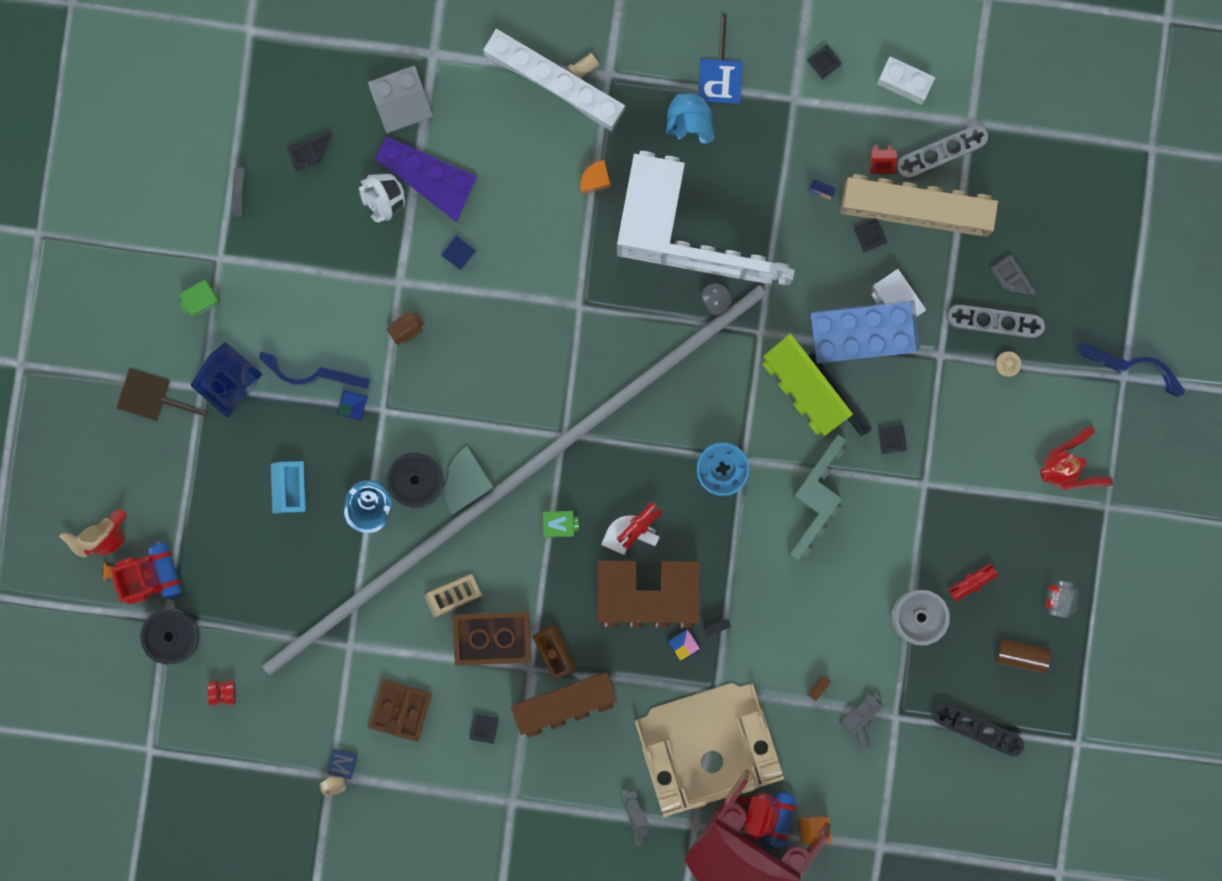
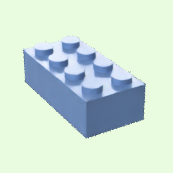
(865, 331)

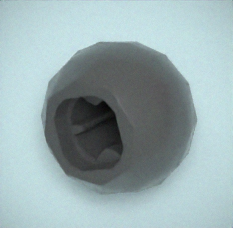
(716, 298)

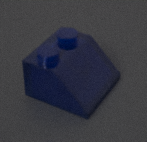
(226, 379)

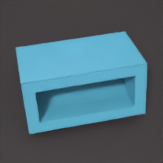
(288, 487)

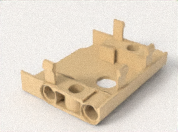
(713, 720)

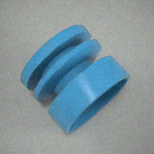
(735, 476)

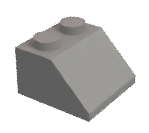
(400, 99)

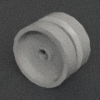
(905, 617)

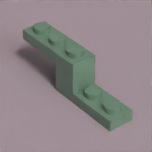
(818, 498)

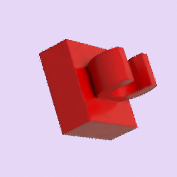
(883, 160)

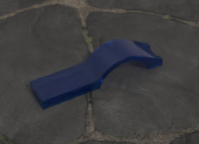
(1120, 365)
(322, 373)

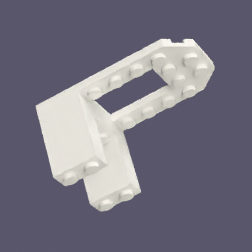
(650, 220)

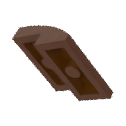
(399, 710)

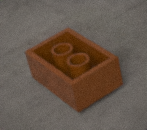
(492, 638)

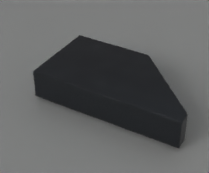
(309, 151)

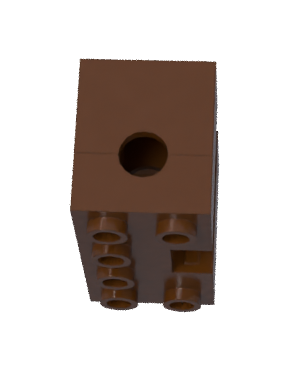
(675, 602)

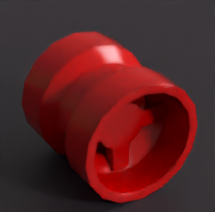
(227, 693)

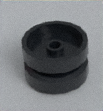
(413, 495)
(155, 636)

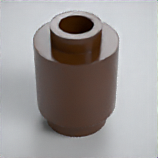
(405, 327)

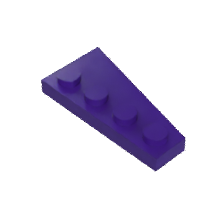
(433, 179)

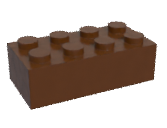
(564, 703)

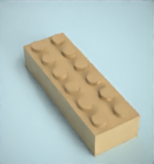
(919, 206)

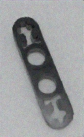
(977, 729)

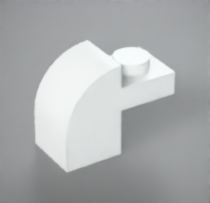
(617, 527)

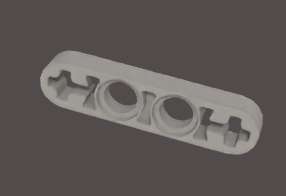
(942, 152)
(995, 321)

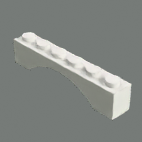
(552, 77)

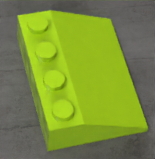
(806, 385)

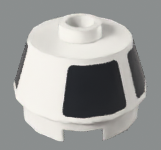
(382, 195)

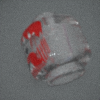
(1061, 599)

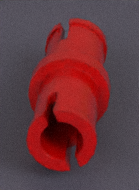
(639, 525)
(973, 582)

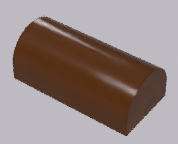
(554, 652)
(1023, 656)

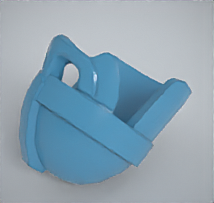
(690, 115)
(364, 512)

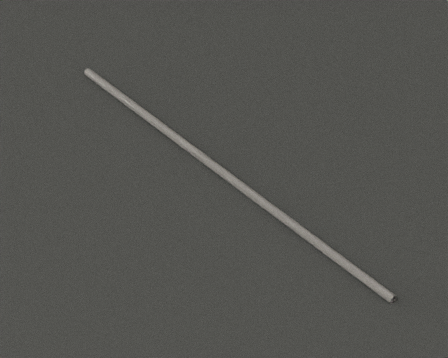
(514, 480)

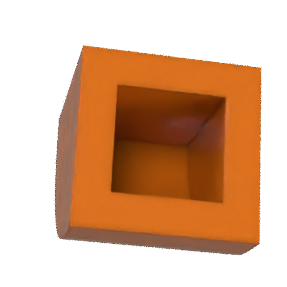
(595, 178)
(810, 827)

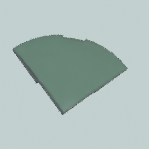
(464, 481)

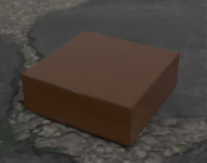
(818, 688)

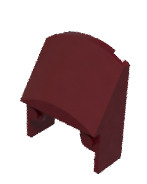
(728, 856)

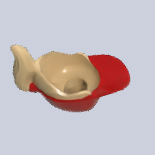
(100, 538)

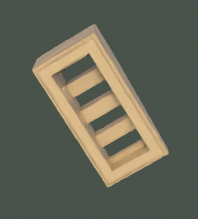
(432, 603)

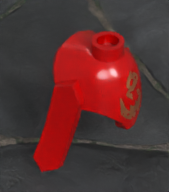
(1063, 468)

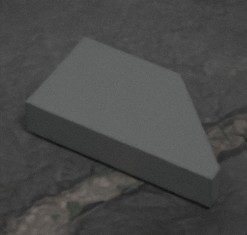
(1012, 277)

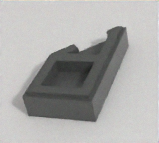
(238, 191)

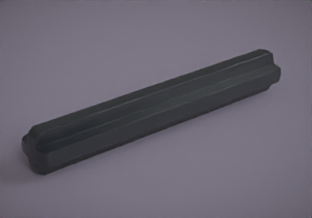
(856, 419)

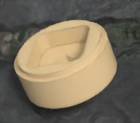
(1008, 364)
(333, 785)

